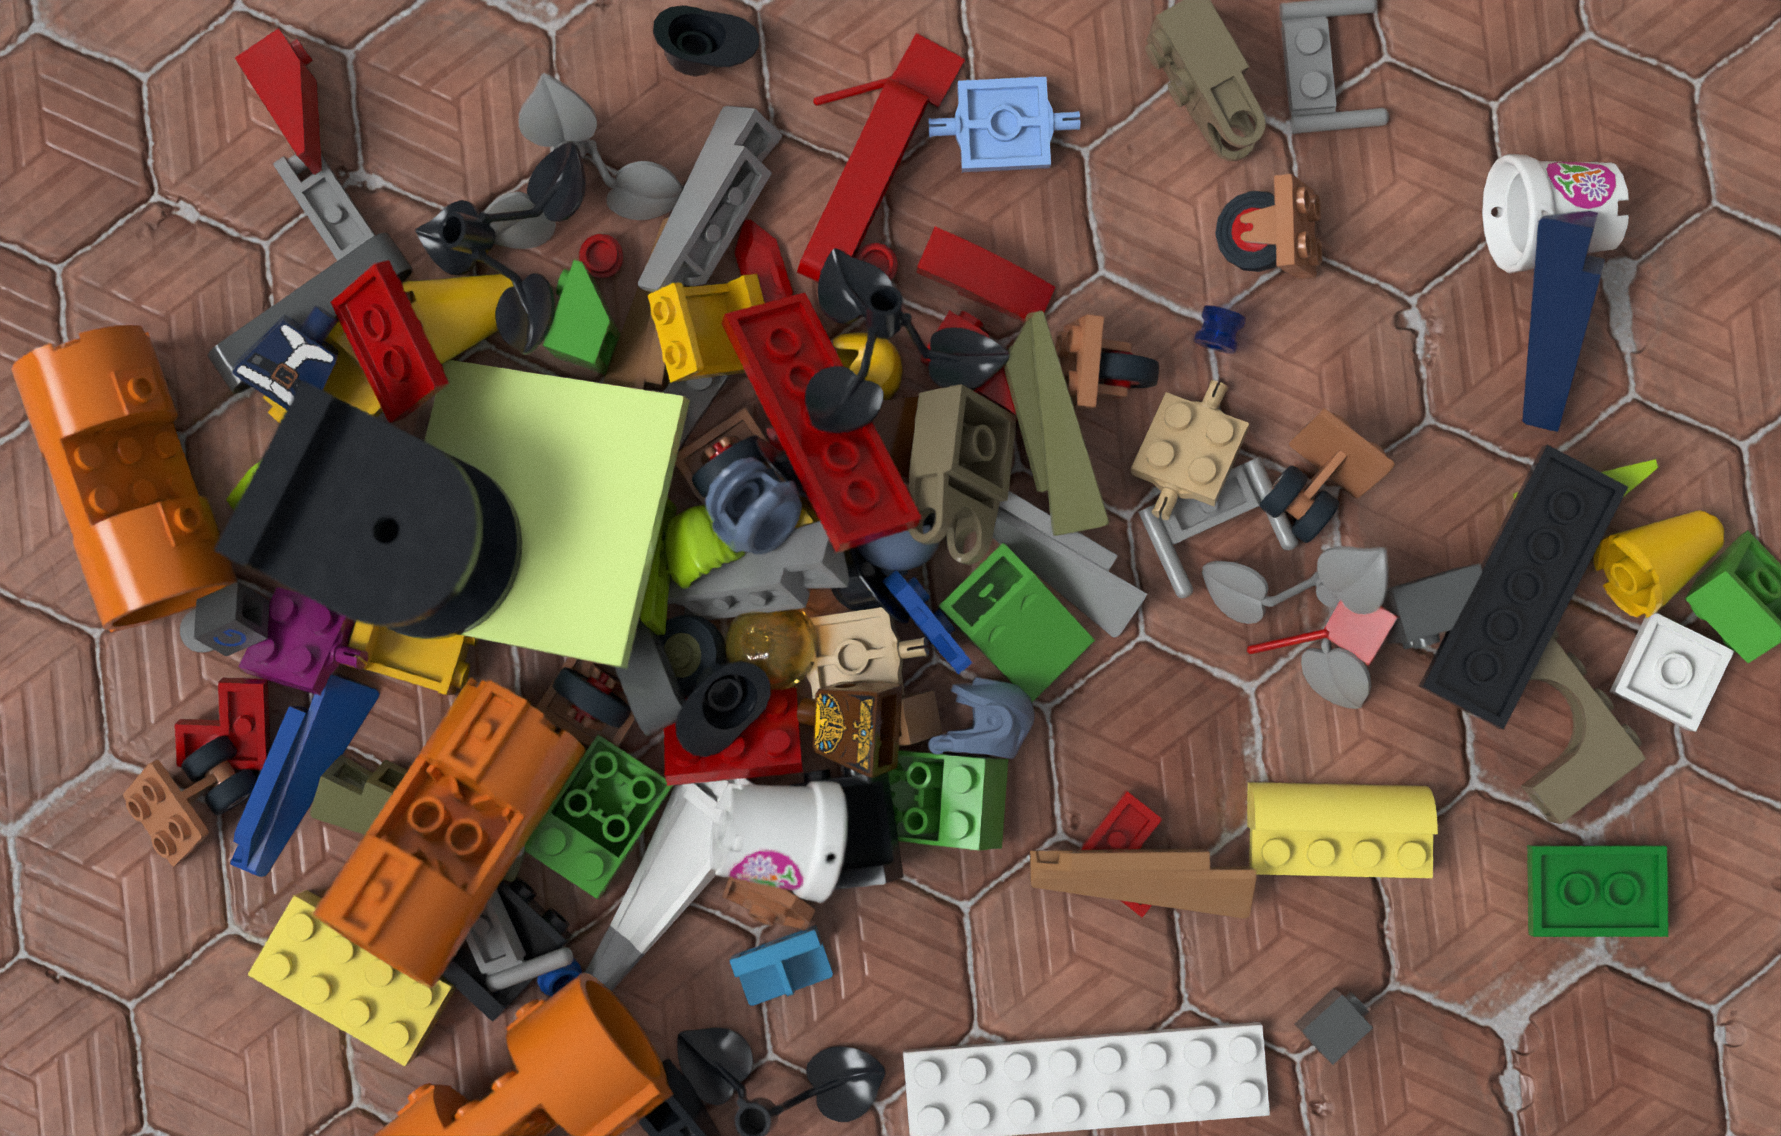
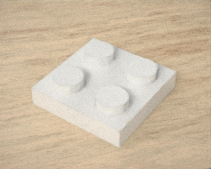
(1671, 671)

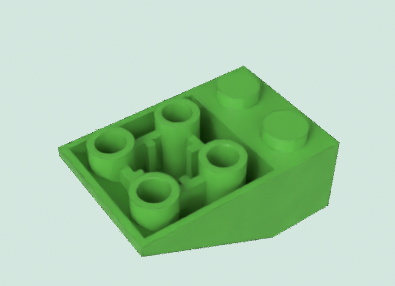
(1016, 622)
(949, 799)
(598, 817)

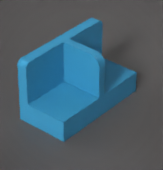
(782, 966)

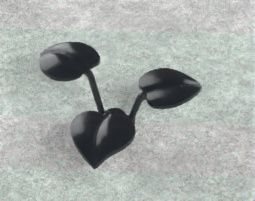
(464, 235)
(854, 288)
(720, 1058)

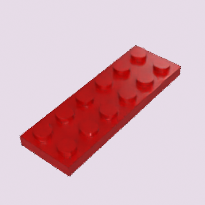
(842, 473)

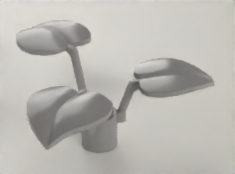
(559, 116)
(1342, 573)

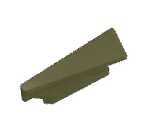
(1052, 430)

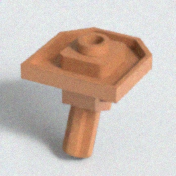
(769, 903)

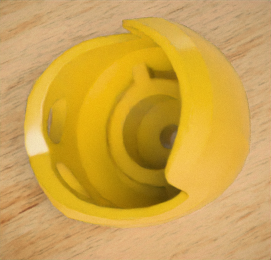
(885, 361)

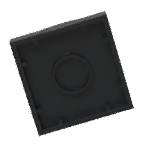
(375, 522)

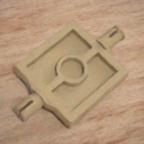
(1189, 449)
(860, 649)

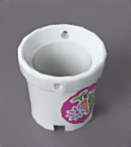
(1532, 189)
(781, 836)

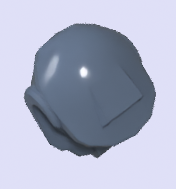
(752, 507)
(1000, 720)

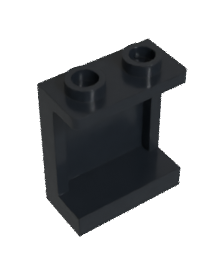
(871, 836)
(538, 932)

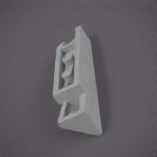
(713, 200)
(1069, 564)
(766, 580)

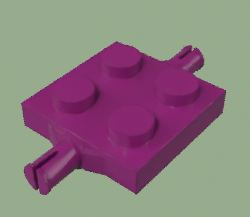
(302, 644)

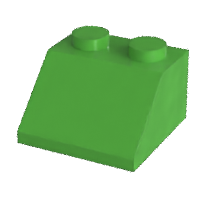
(1741, 597)

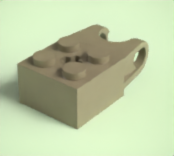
(1206, 75)
(960, 467)

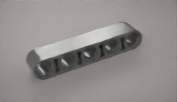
(300, 303)

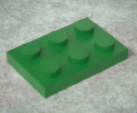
(1597, 890)

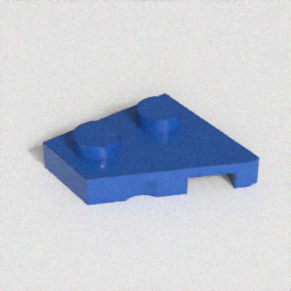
(933, 625)

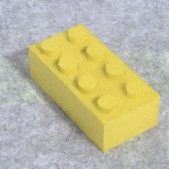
(348, 984)

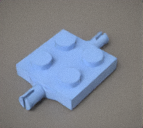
(1004, 124)

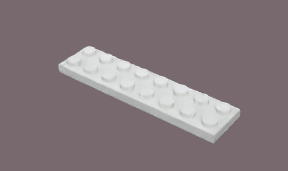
(1087, 1082)

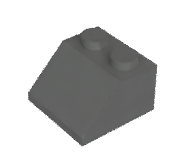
(1429, 605)

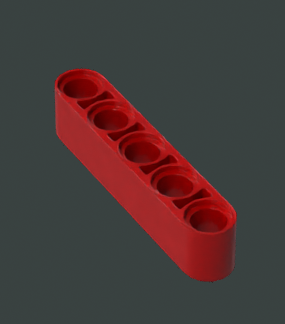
(865, 176)

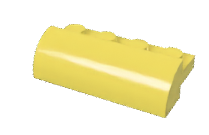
(1341, 829)

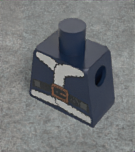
(289, 355)

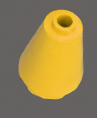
(457, 310)
(1656, 560)

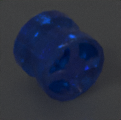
(1219, 329)

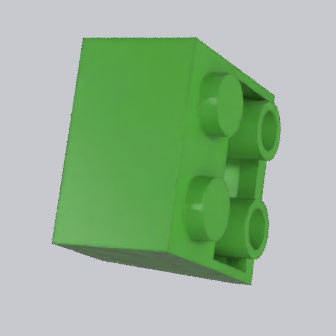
(582, 323)

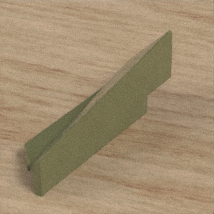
(355, 796)

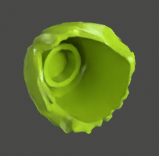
(694, 546)

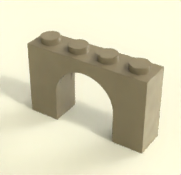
(1598, 748)

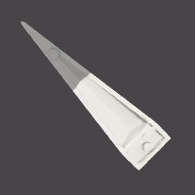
(666, 881)

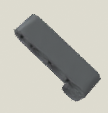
(650, 683)

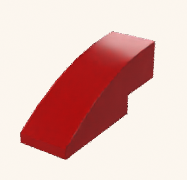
(983, 276)

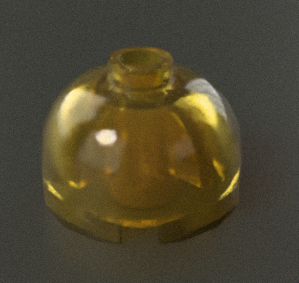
(775, 642)

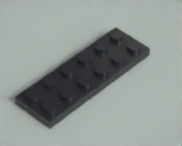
(1524, 586)

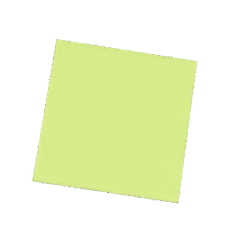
(589, 494)

